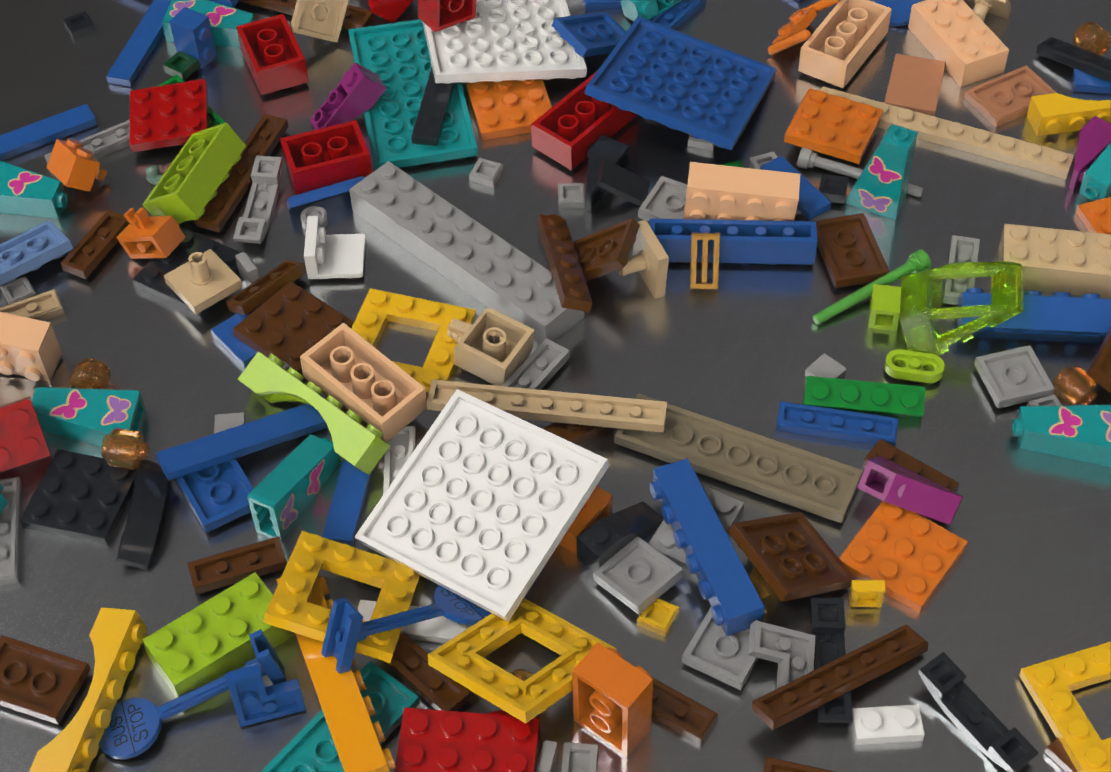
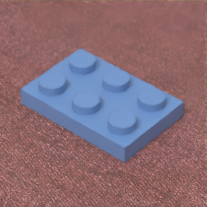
(31, 250)

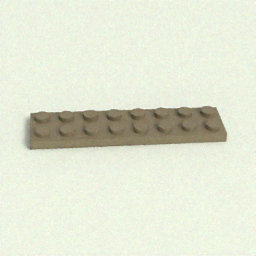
(749, 461)

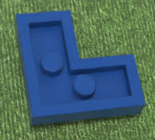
(260, 703)

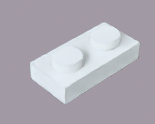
(887, 724)

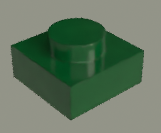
(181, 64)

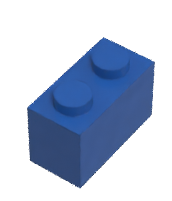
(193, 35)

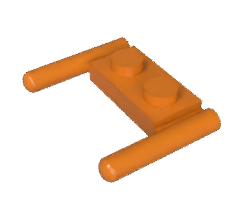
(795, 30)

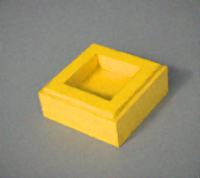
(867, 593)
(658, 617)

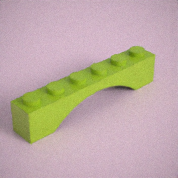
(350, 439)

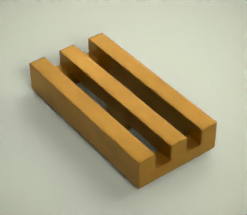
(705, 236)

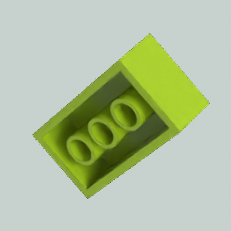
(195, 174)
(213, 637)

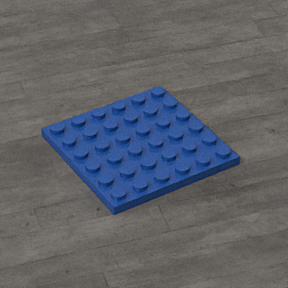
(682, 82)

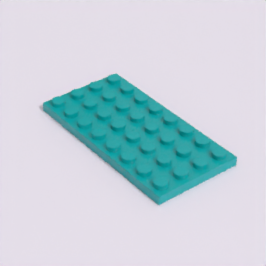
(403, 63)

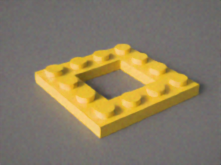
(386, 306)
(293, 612)
(465, 663)
(1051, 689)

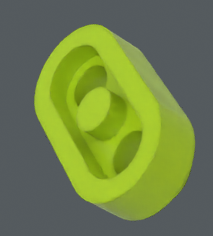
(914, 366)

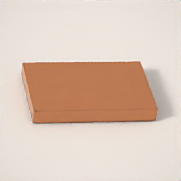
(915, 83)
(1007, 95)

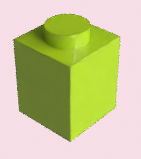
(884, 307)

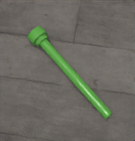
(917, 262)

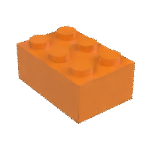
(612, 698)

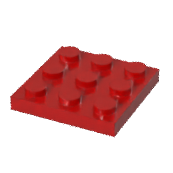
(167, 114)

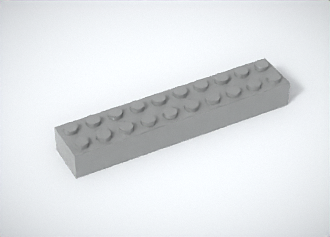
(462, 251)

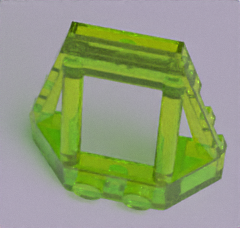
(917, 309)

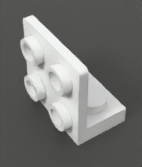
(332, 254)

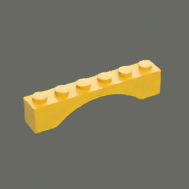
(1062, 114)
(115, 643)

